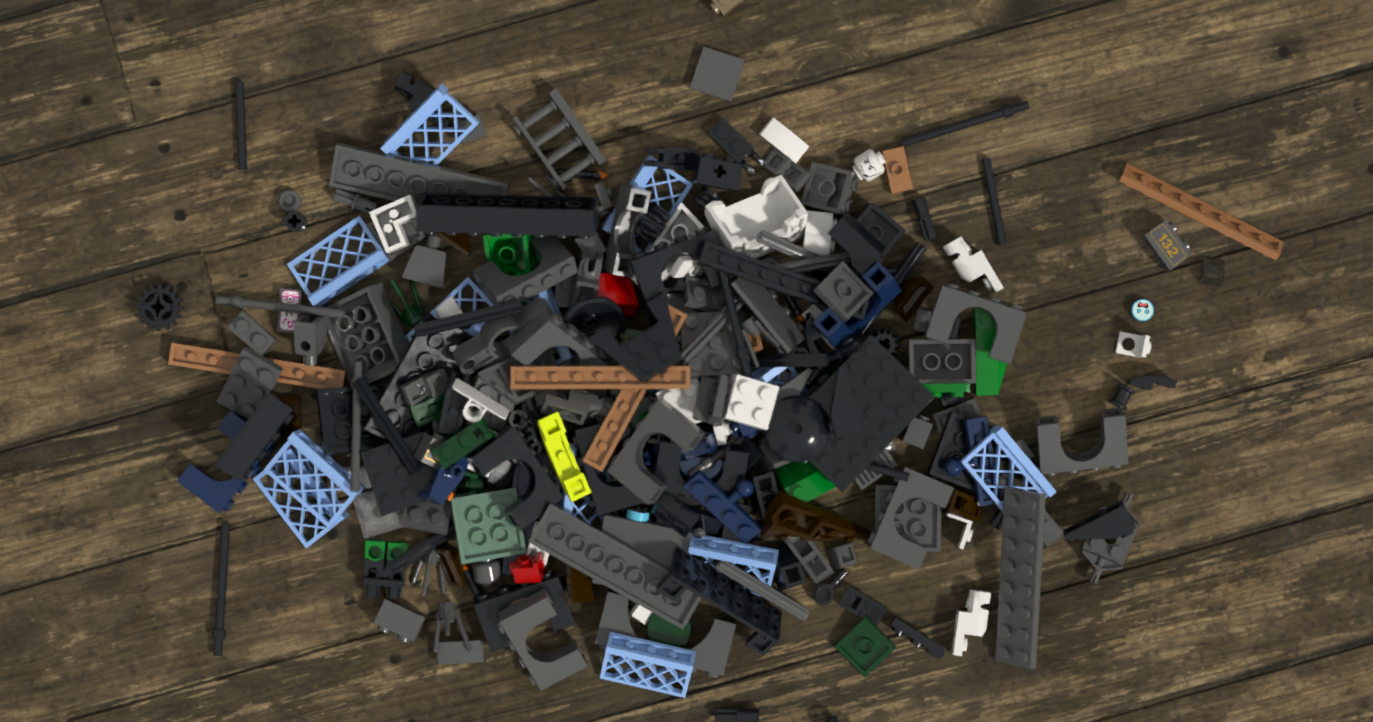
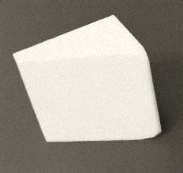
(449, 308)

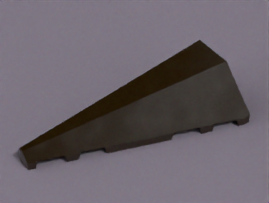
(795, 518)
(578, 585)

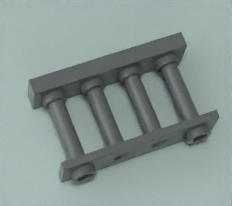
(568, 120)

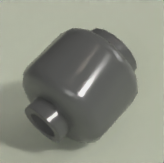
(487, 572)

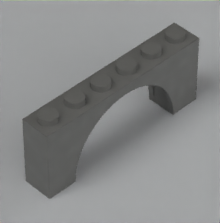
(710, 651)

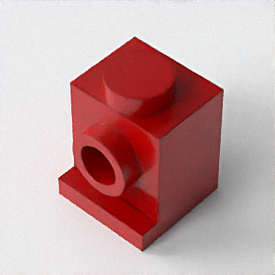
(528, 568)

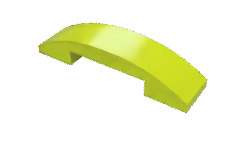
(562, 457)

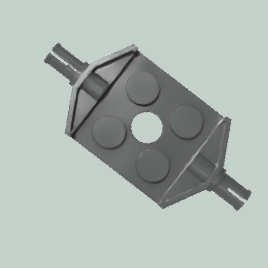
(1109, 556)

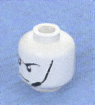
(869, 165)

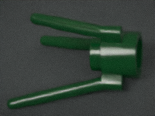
(411, 313)
(471, 485)

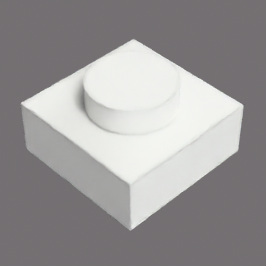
(722, 430)

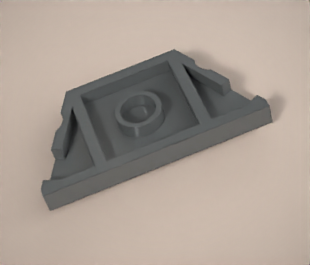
(499, 376)

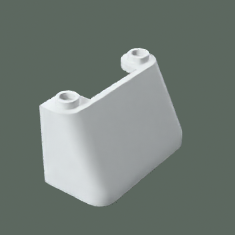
(772, 210)

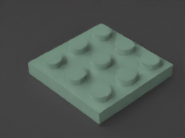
(484, 528)

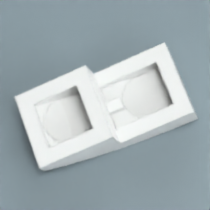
(784, 140)

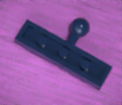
(976, 430)
(725, 506)

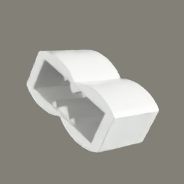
(816, 233)

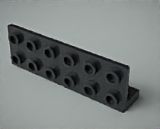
(726, 595)

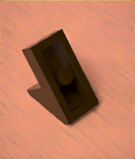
(964, 506)

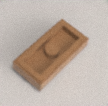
(897, 170)

